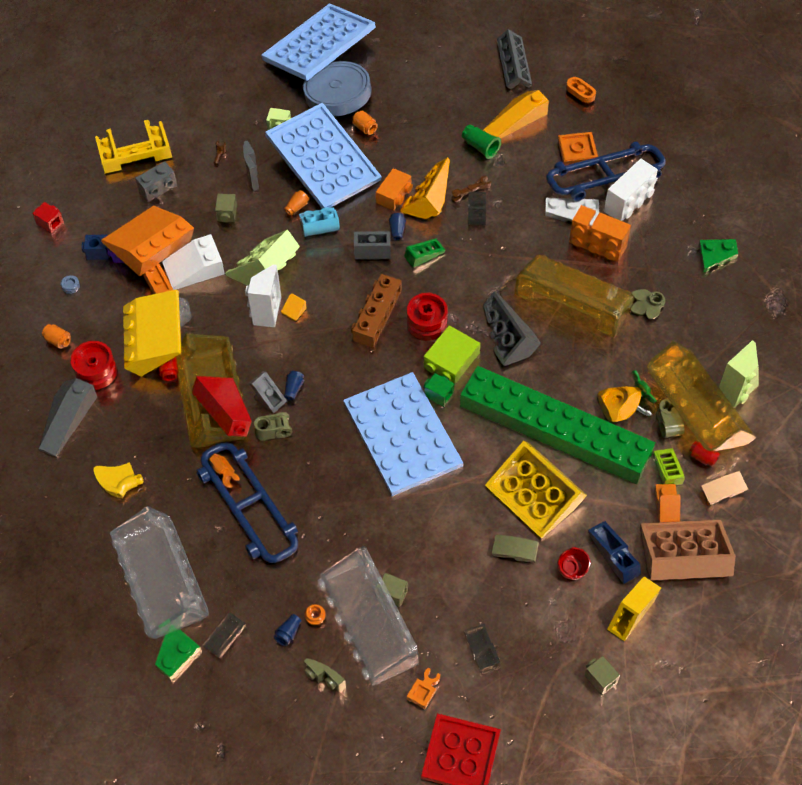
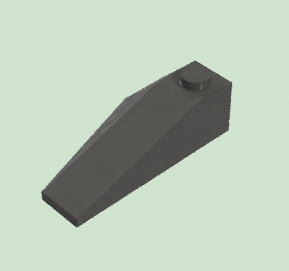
(510, 333)
(66, 413)

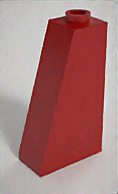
(223, 403)

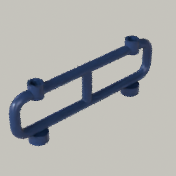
(577, 192)
(256, 547)

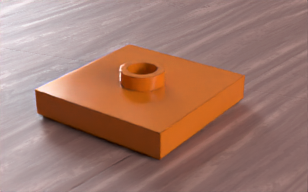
(577, 147)

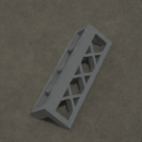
(513, 60)

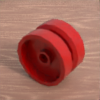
(427, 316)
(94, 364)

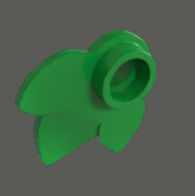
(645, 389)

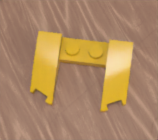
(156, 146)

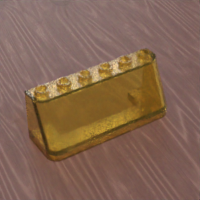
(576, 291)
(211, 358)
(698, 399)

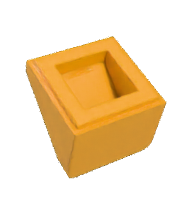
(294, 307)

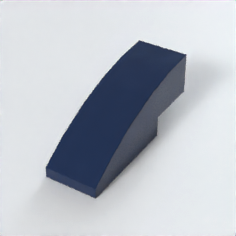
(615, 552)

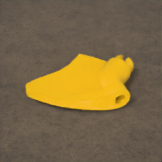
(117, 479)

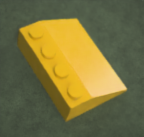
(151, 331)
(535, 489)

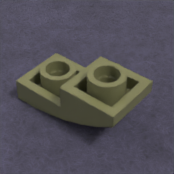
(515, 547)
(321, 671)

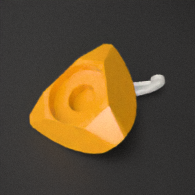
(620, 402)

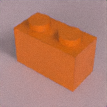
(393, 189)

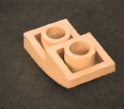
(724, 487)

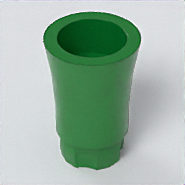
(482, 141)

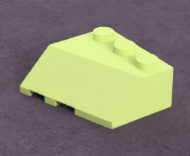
(270, 251)
(741, 375)

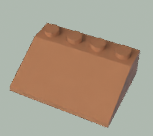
(687, 550)

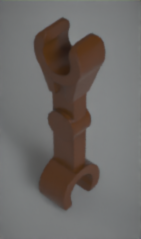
(480, 184)

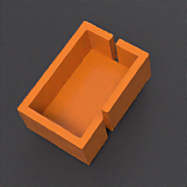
(605, 236)

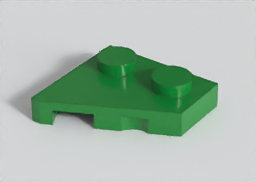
(717, 252)
(175, 653)

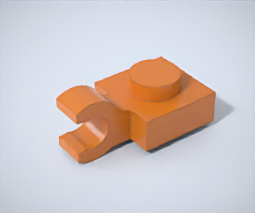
(223, 467)

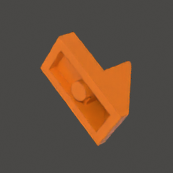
(667, 502)

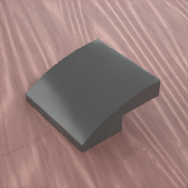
(251, 166)

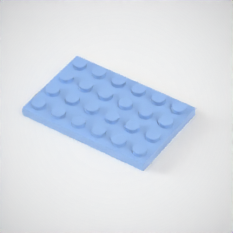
(318, 41)
(323, 156)
(403, 433)

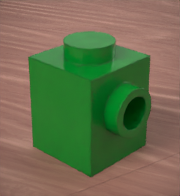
(439, 389)

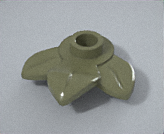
(645, 303)

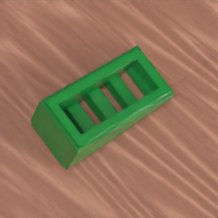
(415, 258)

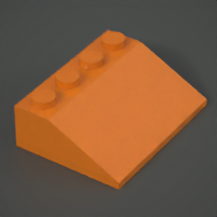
(149, 238)

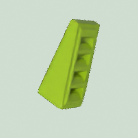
(676, 479)

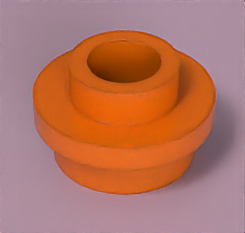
(315, 609)

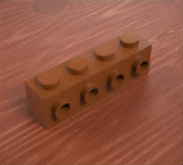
(377, 310)

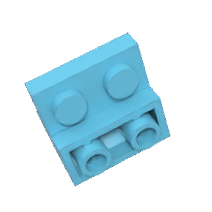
(319, 221)

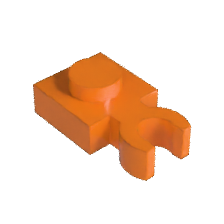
(422, 691)

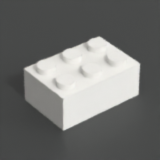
(631, 190)

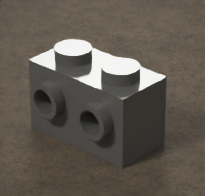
(156, 181)
(372, 245)

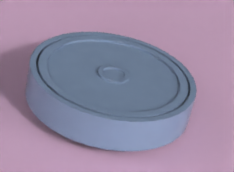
(340, 87)

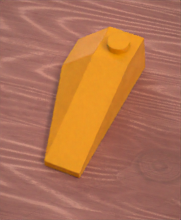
(518, 113)
(430, 193)

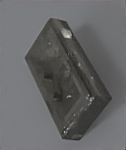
(224, 635)

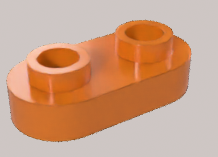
(581, 89)

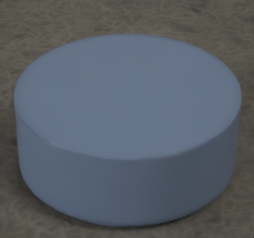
(70, 284)

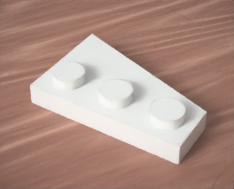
(565, 208)

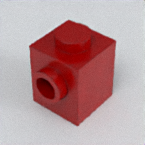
(48, 217)

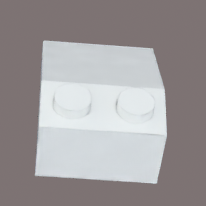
(194, 263)

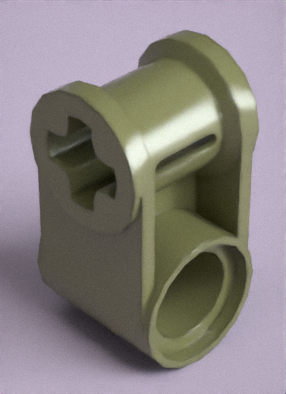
(669, 420)
(273, 426)

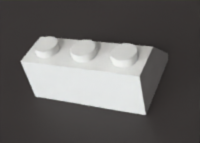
(264, 297)

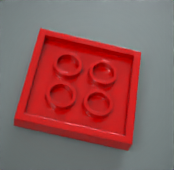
(460, 752)

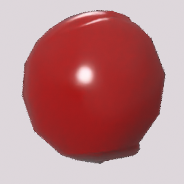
(573, 563)

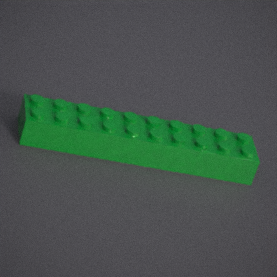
(557, 424)

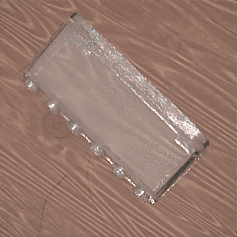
(158, 573)
(368, 617)

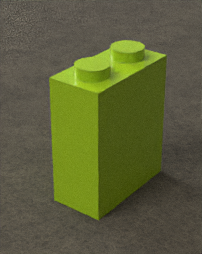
(451, 354)

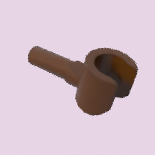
(220, 150)

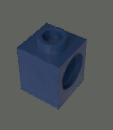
(94, 248)

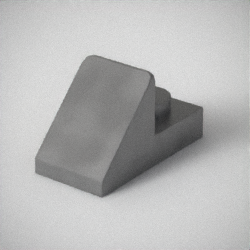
(267, 392)

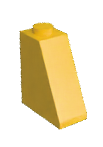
(633, 608)

